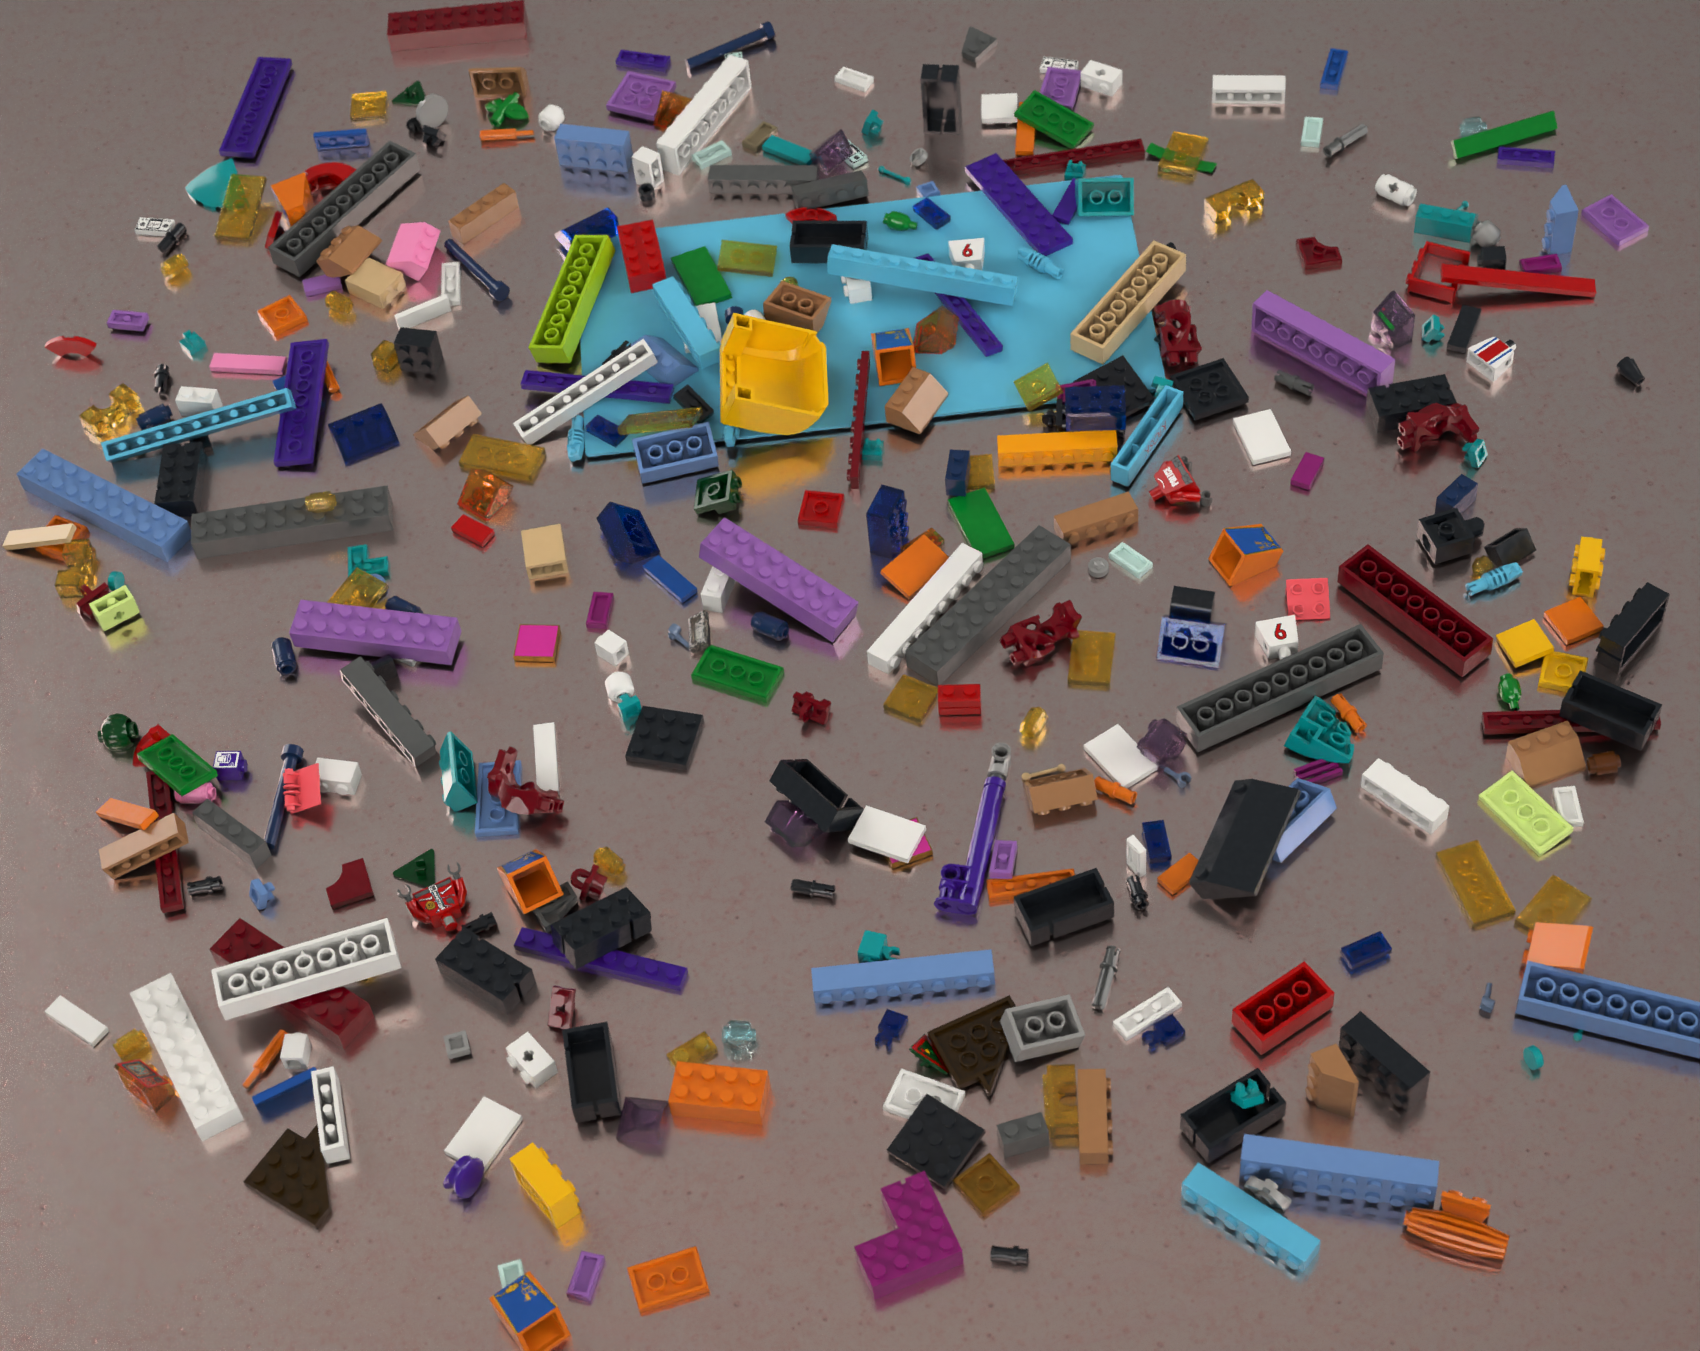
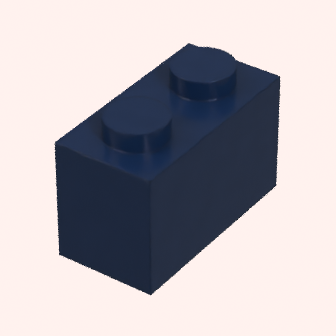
(957, 472)
(1458, 494)

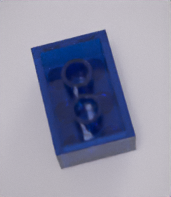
(1095, 408)
(887, 521)

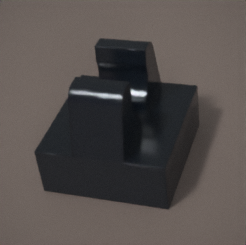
(433, 133)

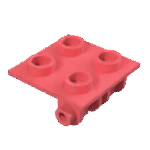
(1308, 598)
(302, 787)

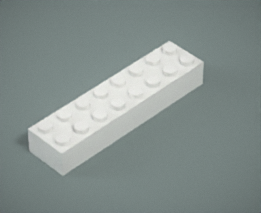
(704, 114)
(305, 969)
(186, 1057)

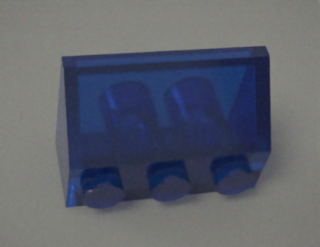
(601, 223)
(363, 433)
(627, 533)
(1191, 640)

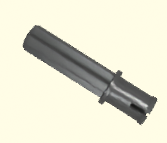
(1341, 142)
(1108, 968)

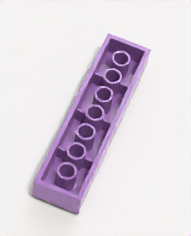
(1321, 343)
(778, 579)
(375, 632)

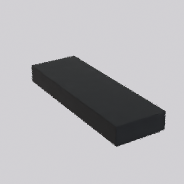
(1464, 328)

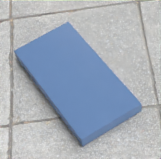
(490, 815)

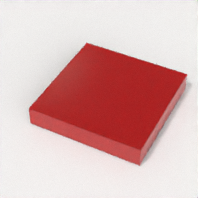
(821, 509)

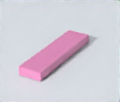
(248, 363)

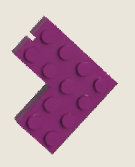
(919, 1244)

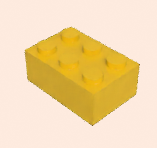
(545, 1184)

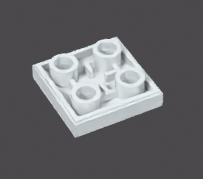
(998, 108)

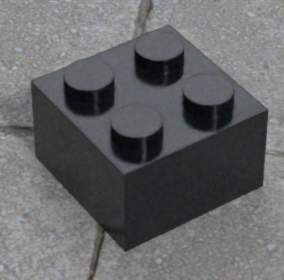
(418, 350)

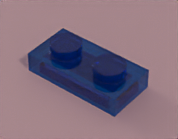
(931, 213)
(605, 430)
(1156, 841)
(1365, 950)

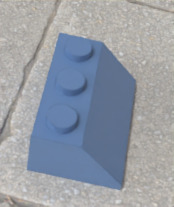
(1560, 223)
(671, 365)

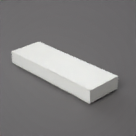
(451, 282)
(423, 312)
(1147, 1013)
(76, 1021)

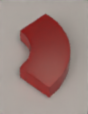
(805, 214)
(76, 345)

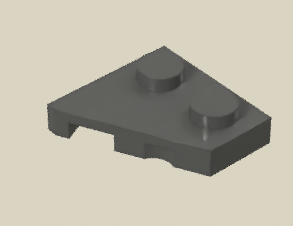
(977, 45)

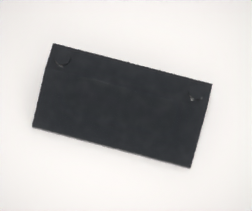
(1244, 839)

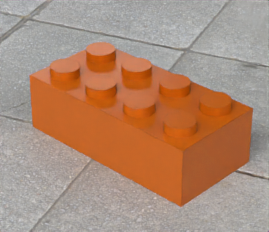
(719, 1093)

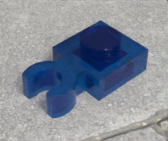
(890, 1026)
(1164, 1031)

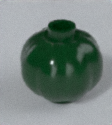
(117, 732)

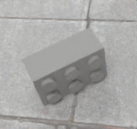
(1042, 1028)

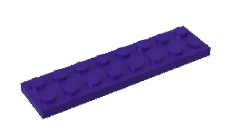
(255, 107)
(1018, 205)
(306, 380)

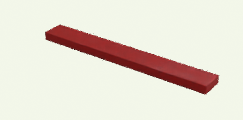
(1518, 280)

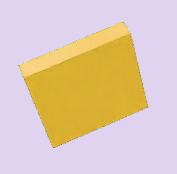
(1524, 643)
(1561, 670)

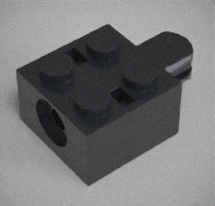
(1448, 534)

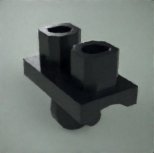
(1051, 418)

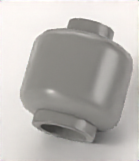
(1486, 233)

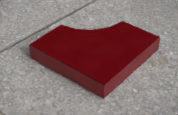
(1317, 255)
(351, 886)

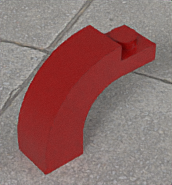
(327, 175)

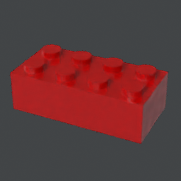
(641, 255)
(1282, 1008)

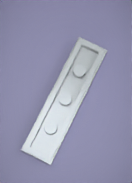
(546, 756)

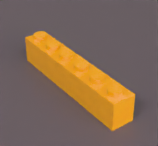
(1057, 447)

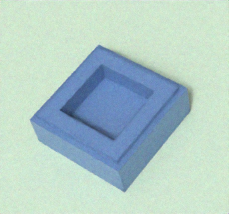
(927, 189)

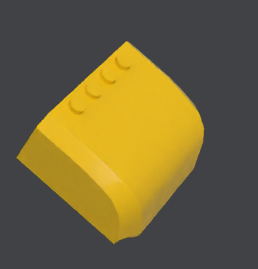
(771, 376)

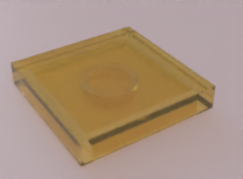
(368, 106)
(1038, 387)
(981, 472)
(911, 698)

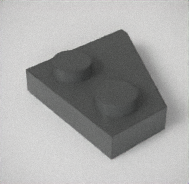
(556, 908)

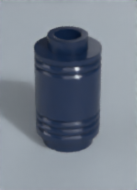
(154, 417)
(399, 604)
(770, 625)
(283, 655)

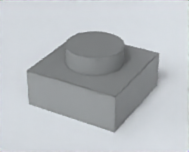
(457, 1044)

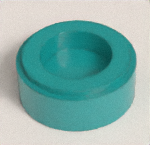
(115, 580)
(1533, 1057)

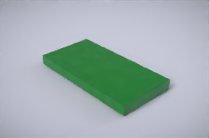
(1054, 119)
(701, 277)
(981, 523)
(737, 673)
(177, 765)

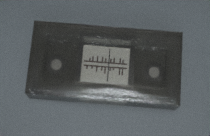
(699, 631)

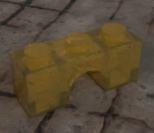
(1247, 195)
(101, 421)
(79, 556)
(1062, 1118)

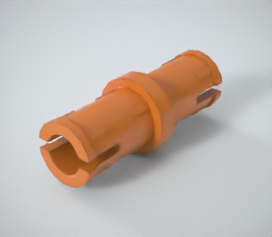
(1348, 713)
(1115, 790)

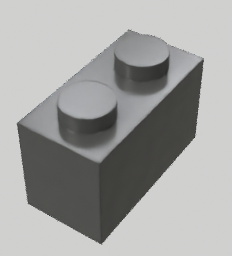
(1023, 1135)

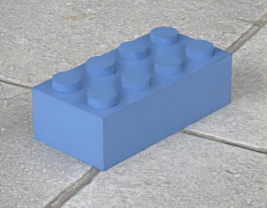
(594, 147)
(675, 452)

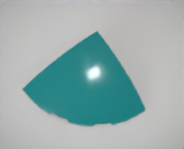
(212, 184)
(1321, 734)

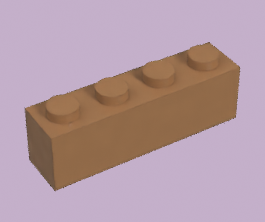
(483, 213)
(1096, 518)
(143, 846)
(1093, 1120)

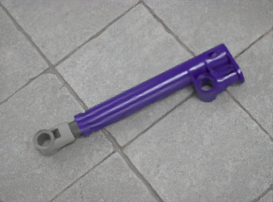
(965, 888)

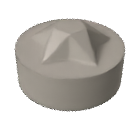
(918, 156)
(1098, 567)

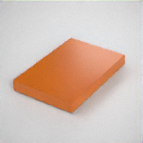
(914, 566)
(668, 1279)

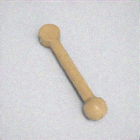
(1026, 776)

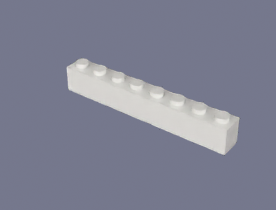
(585, 392)
(925, 608)

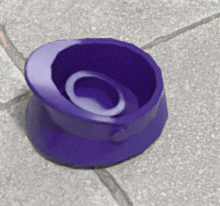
(465, 1176)

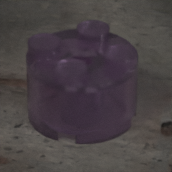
(1162, 742)

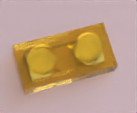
(693, 1051)

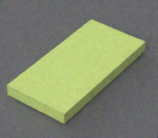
(1525, 813)

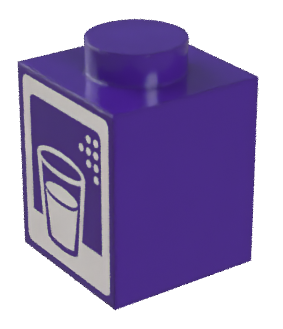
(229, 765)

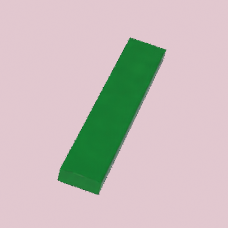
(1504, 134)

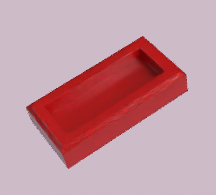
(273, 229)
(473, 530)

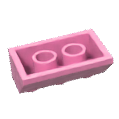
(413, 249)

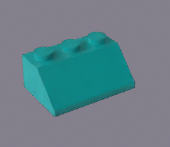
(1104, 196)
(1445, 223)
(457, 774)

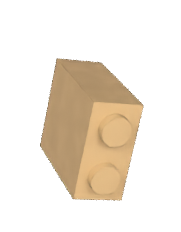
(375, 283)
(544, 551)

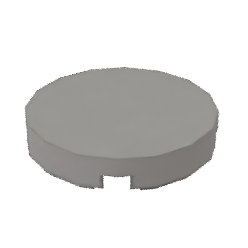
(432, 111)

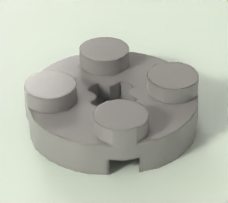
(1267, 1193)

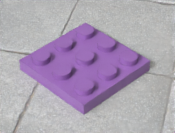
(639, 95)

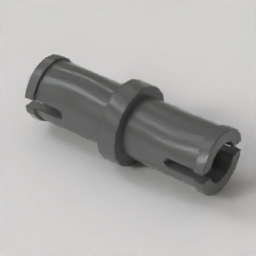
(1294, 382)

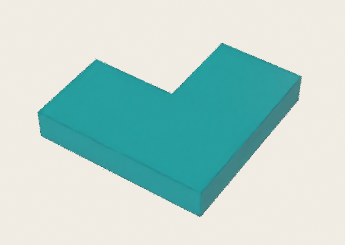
(359, 557)

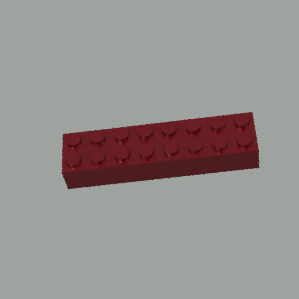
(457, 25)
(1415, 610)
(333, 1013)

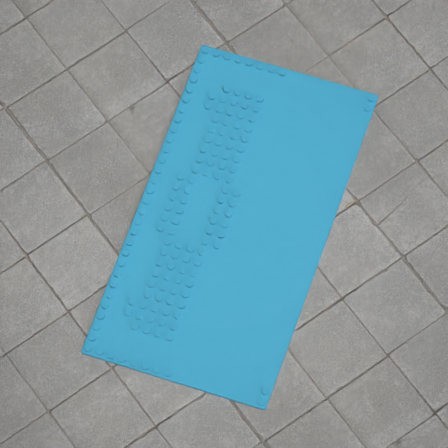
(1030, 330)

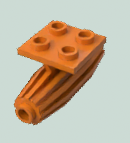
(1459, 1226)

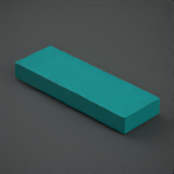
(787, 150)

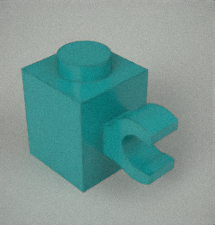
(875, 948)

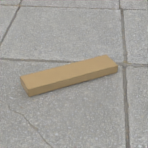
(39, 536)

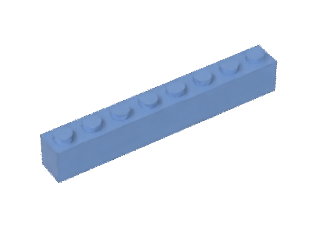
(903, 976)

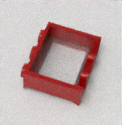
(1426, 271)

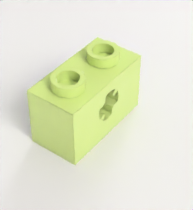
(114, 608)

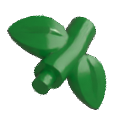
(507, 107)

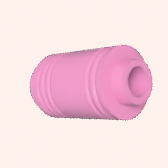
(197, 795)

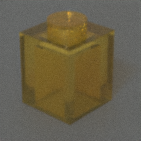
(385, 356)

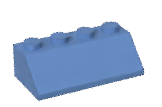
(1311, 810)

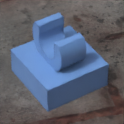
(261, 893)

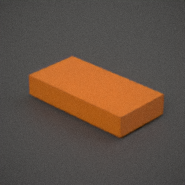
(1178, 874)

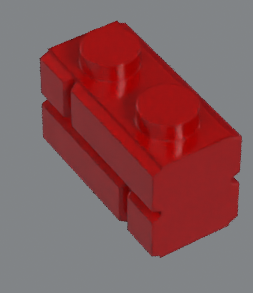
(959, 699)

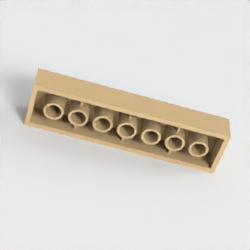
(1128, 302)

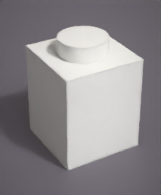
(611, 648)
(296, 1051)

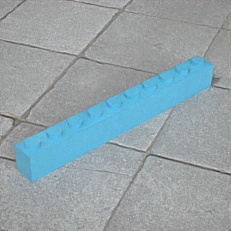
(922, 275)
(198, 425)

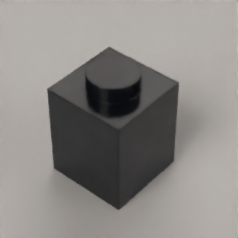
(1492, 257)

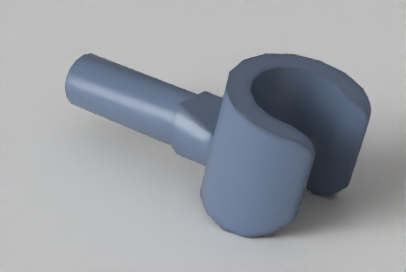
(674, 633)
(1179, 777)
(1486, 1003)

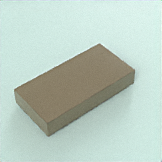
(759, 135)

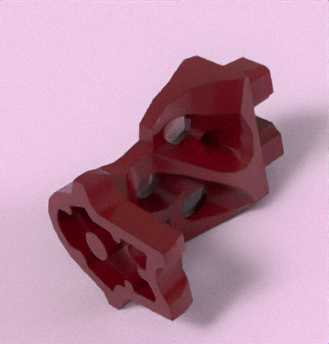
(1179, 344)
(1423, 425)
(1026, 640)
(516, 798)

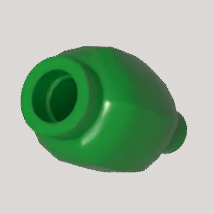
(899, 221)
(1510, 691)

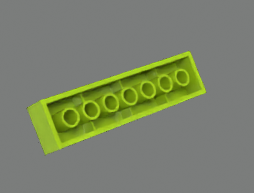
(572, 299)

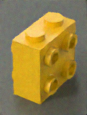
(1587, 567)

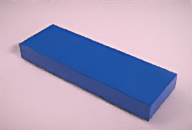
(1334, 69)
(341, 139)
(670, 578)
(283, 1087)

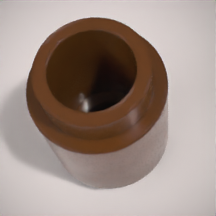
(1603, 763)

